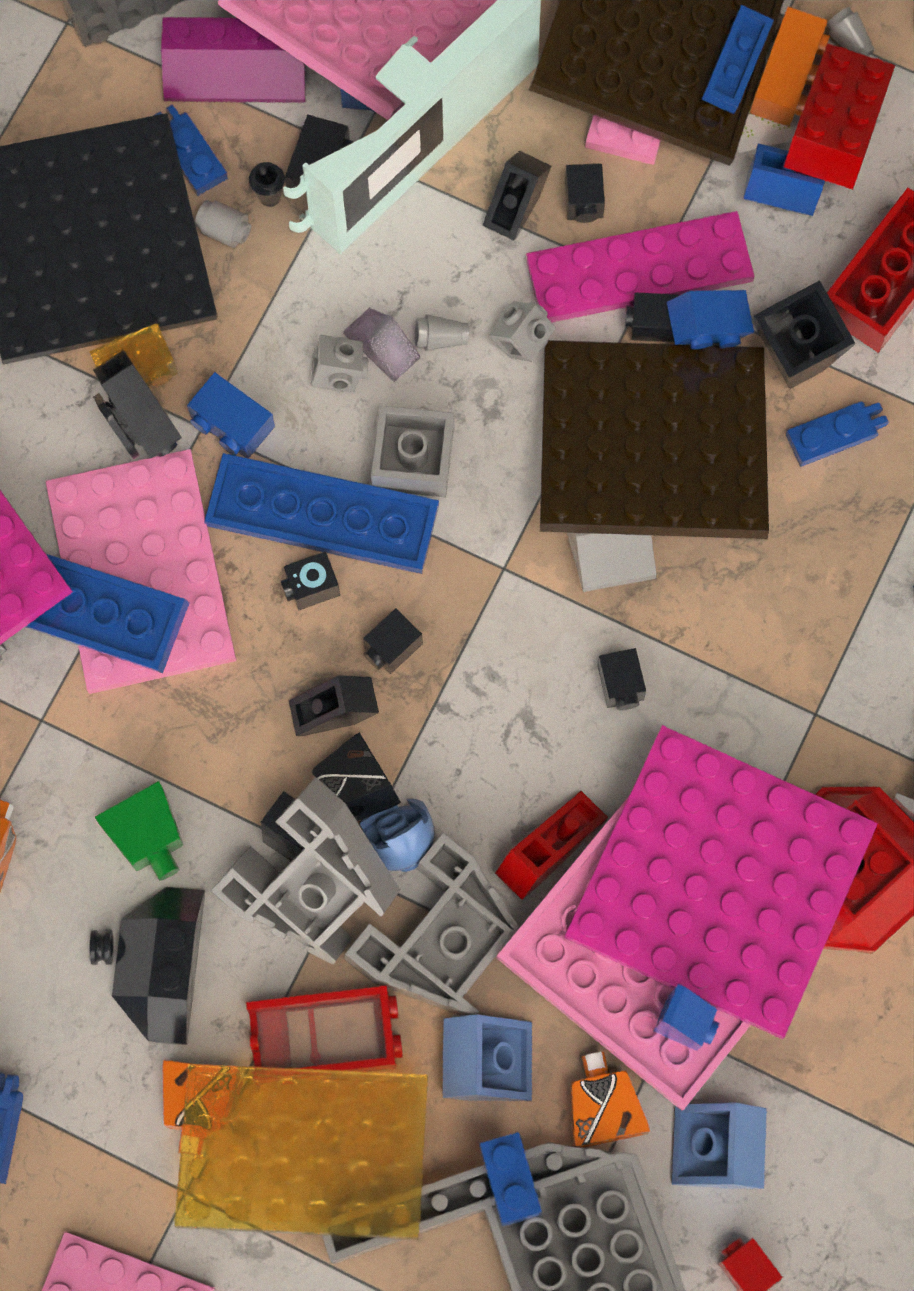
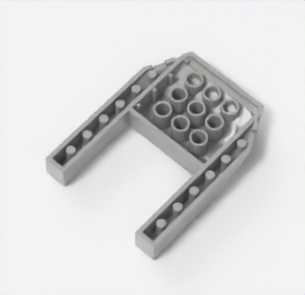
(592, 1230)

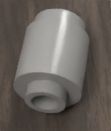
(223, 223)

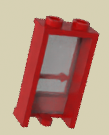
(326, 1031)

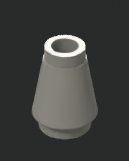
(850, 32)
(440, 333)

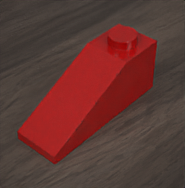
(550, 845)

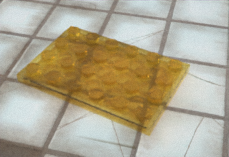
(302, 1151)

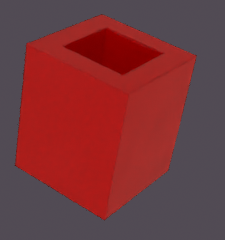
(749, 1266)

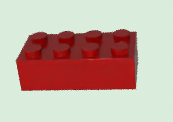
(839, 116)
(878, 283)

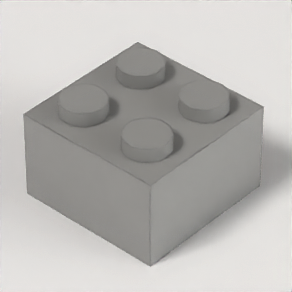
(413, 450)

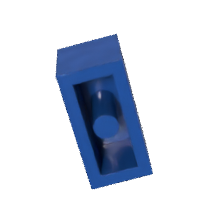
(779, 186)
(710, 318)
(230, 416)
(510, 1179)

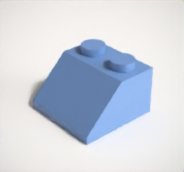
(487, 1058)
(719, 1146)

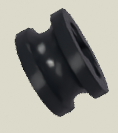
(101, 947)

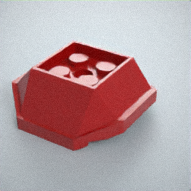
(884, 889)

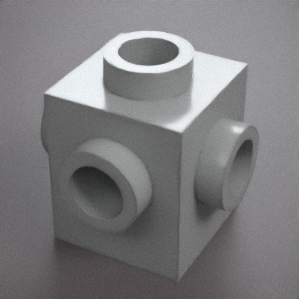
(523, 330)
(338, 363)

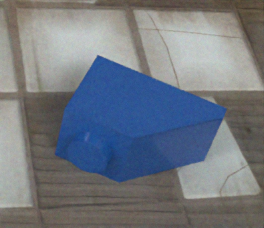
(687, 1019)

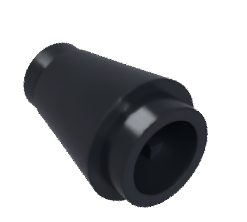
(267, 183)

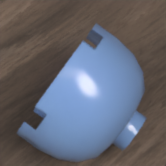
(401, 835)

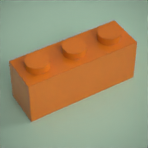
(790, 67)

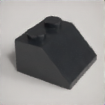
(803, 334)

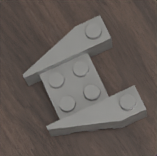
(319, 884)
(450, 943)

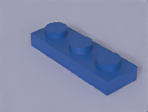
(737, 59)

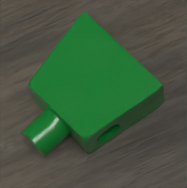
(144, 830)

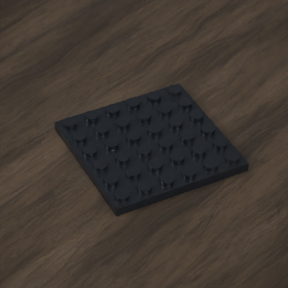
(96, 240)

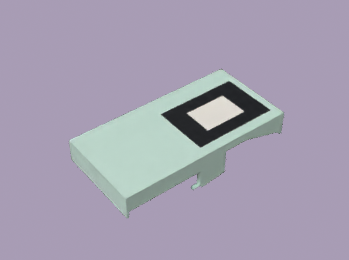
(440, 107)

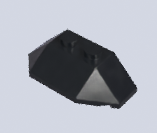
(160, 963)

